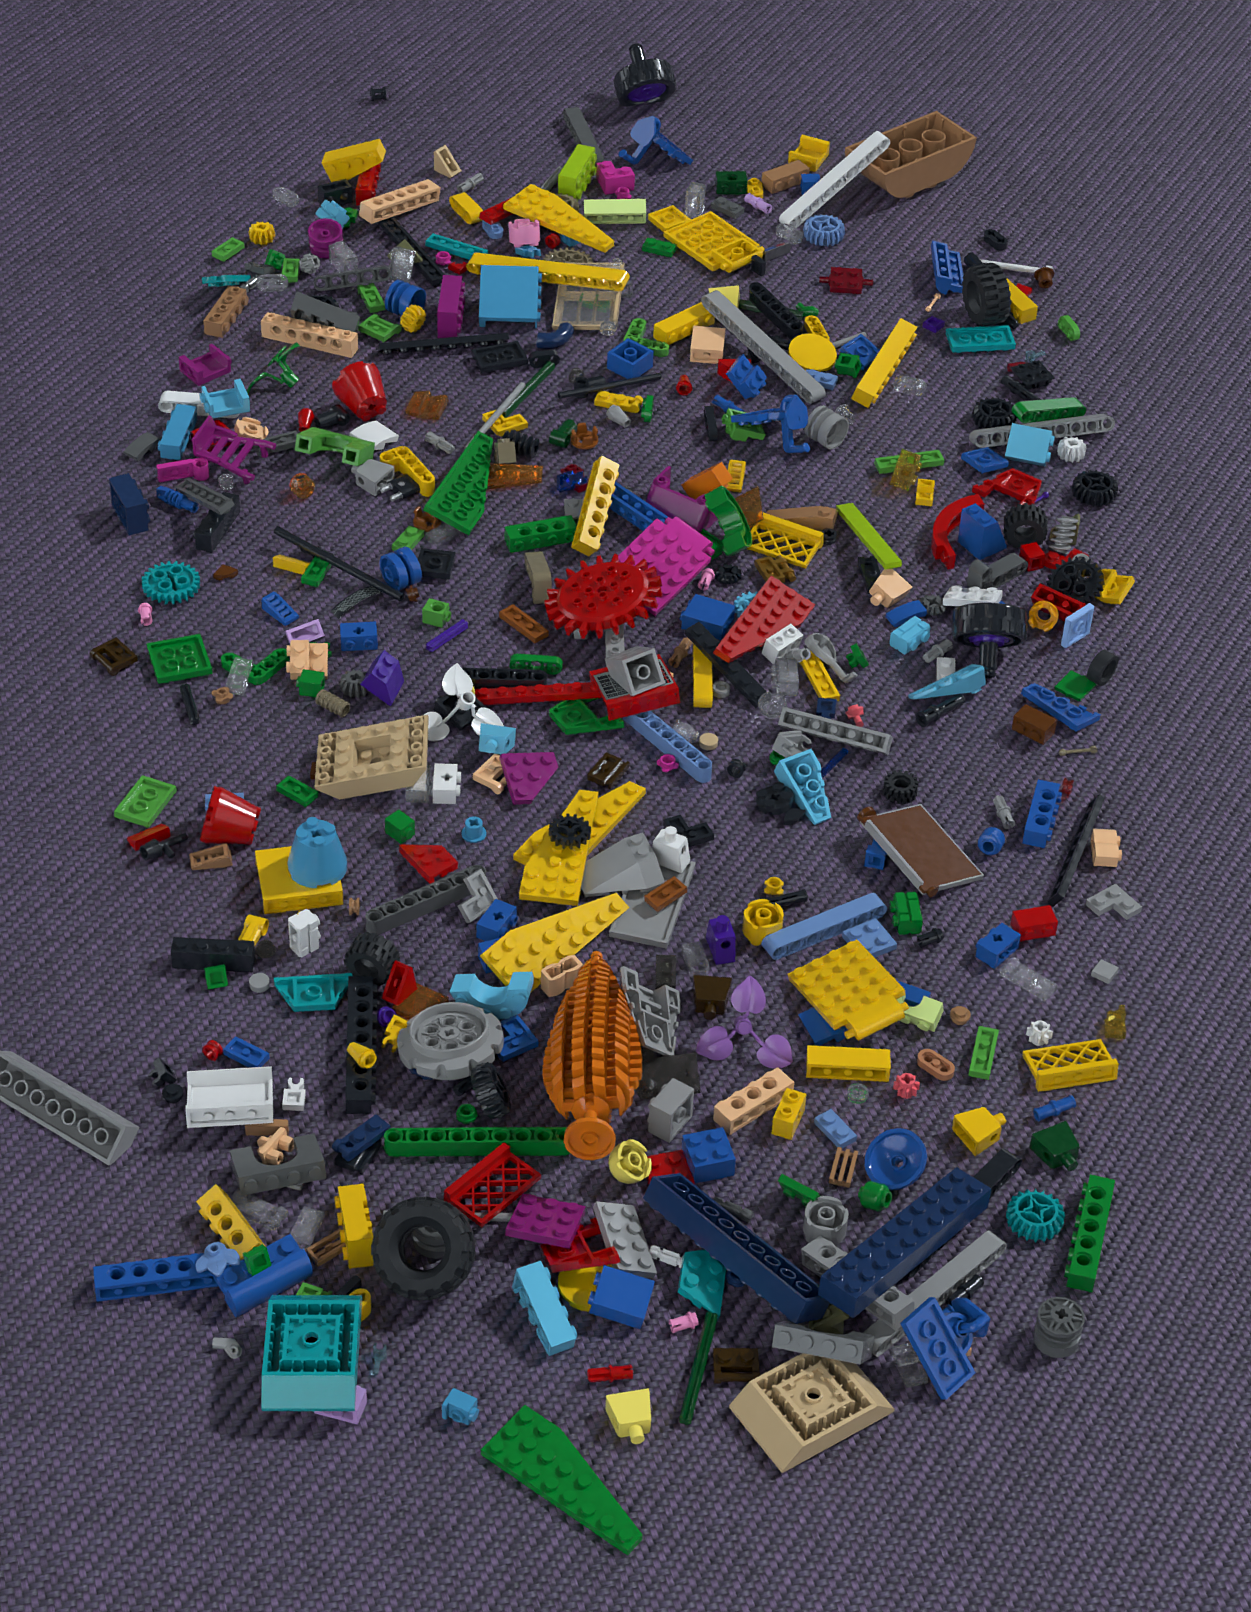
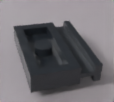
(361, 1161)

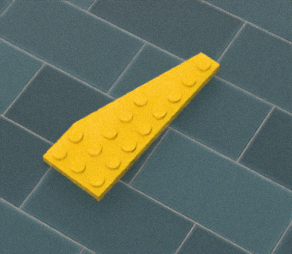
(558, 216)
(609, 812)
(555, 872)
(551, 938)

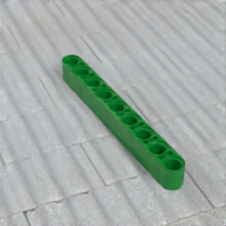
(474, 1141)

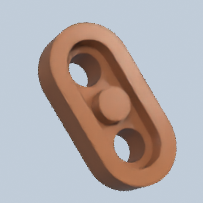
(935, 1064)

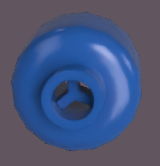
(991, 841)

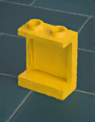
(810, 152)

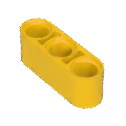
(465, 207)

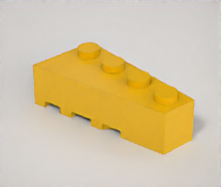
(353, 160)
(356, 1225)

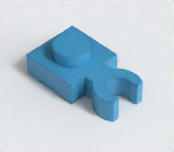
(528, 251)

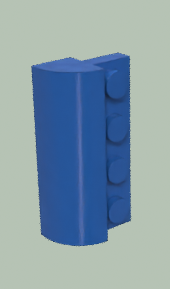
(946, 268)
(246, 1291)

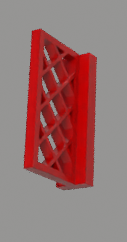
(479, 1177)

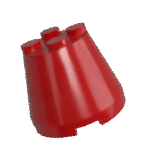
(361, 390)
(229, 819)

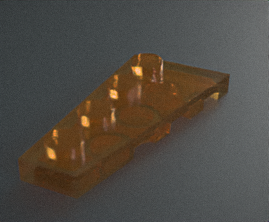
(513, 475)

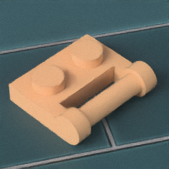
(489, 773)

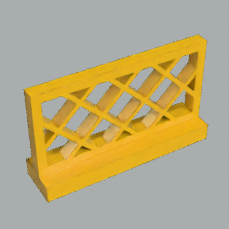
(788, 531)
(1071, 1073)

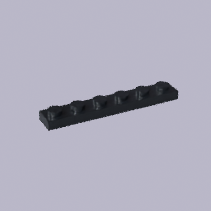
(732, 671)

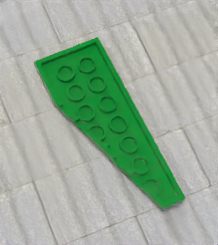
(463, 491)
(552, 1467)

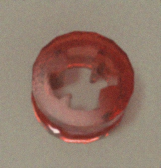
(1067, 786)

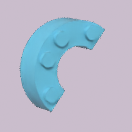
(499, 1001)

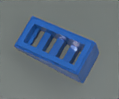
(269, 605)

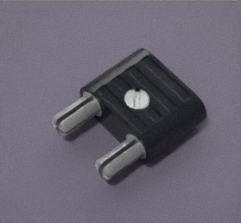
(401, 487)

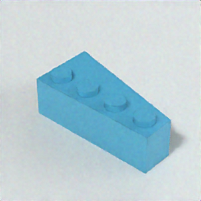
(544, 1307)

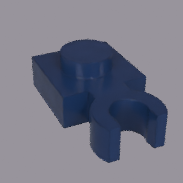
(826, 707)

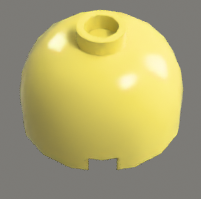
(629, 1162)

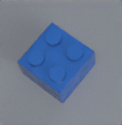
(630, 359)
(709, 1155)

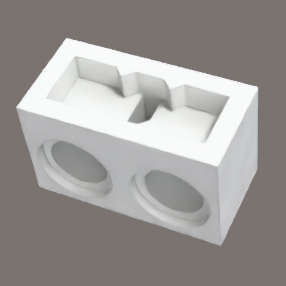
(782, 643)

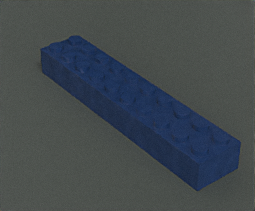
(904, 1242)
(736, 1247)

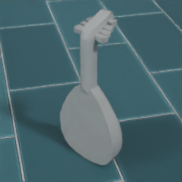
(824, 649)

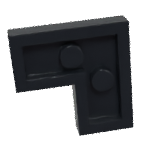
(695, 834)

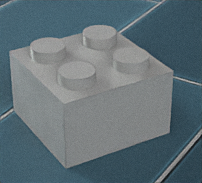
(670, 1110)

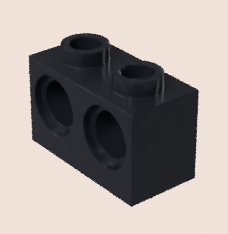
(338, 191)

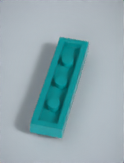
(453, 246)

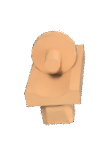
(271, 1148)

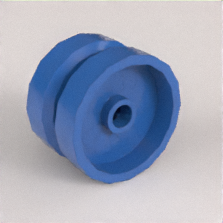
(400, 568)

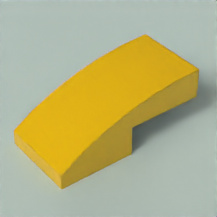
(925, 492)

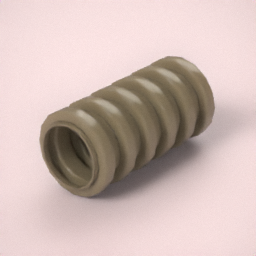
(332, 703)

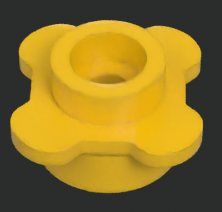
(774, 886)

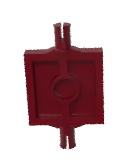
(846, 280)

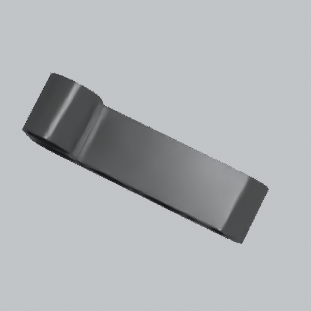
(997, 572)

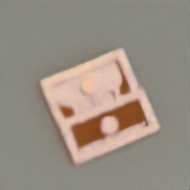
(426, 406)

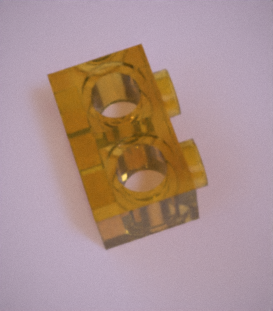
(906, 470)

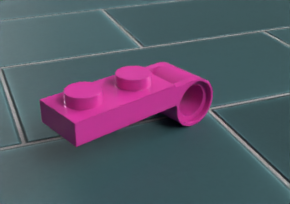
(182, 469)

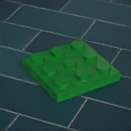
(179, 658)

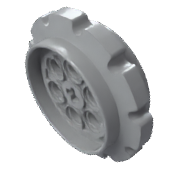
(450, 1040)

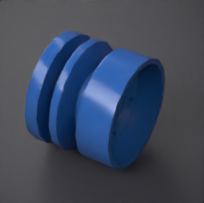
(403, 295)

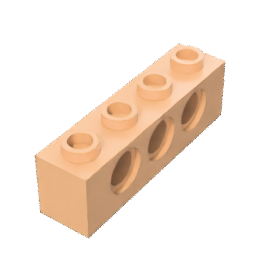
(752, 1101)

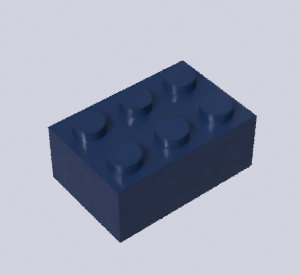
(129, 504)

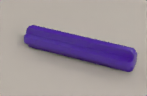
(447, 635)

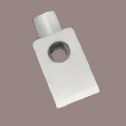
(671, 849)

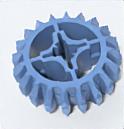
(824, 230)

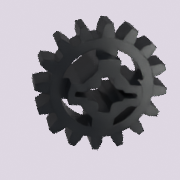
(569, 831)

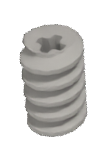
(1063, 534)

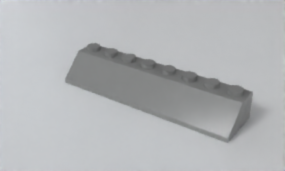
(64, 1109)

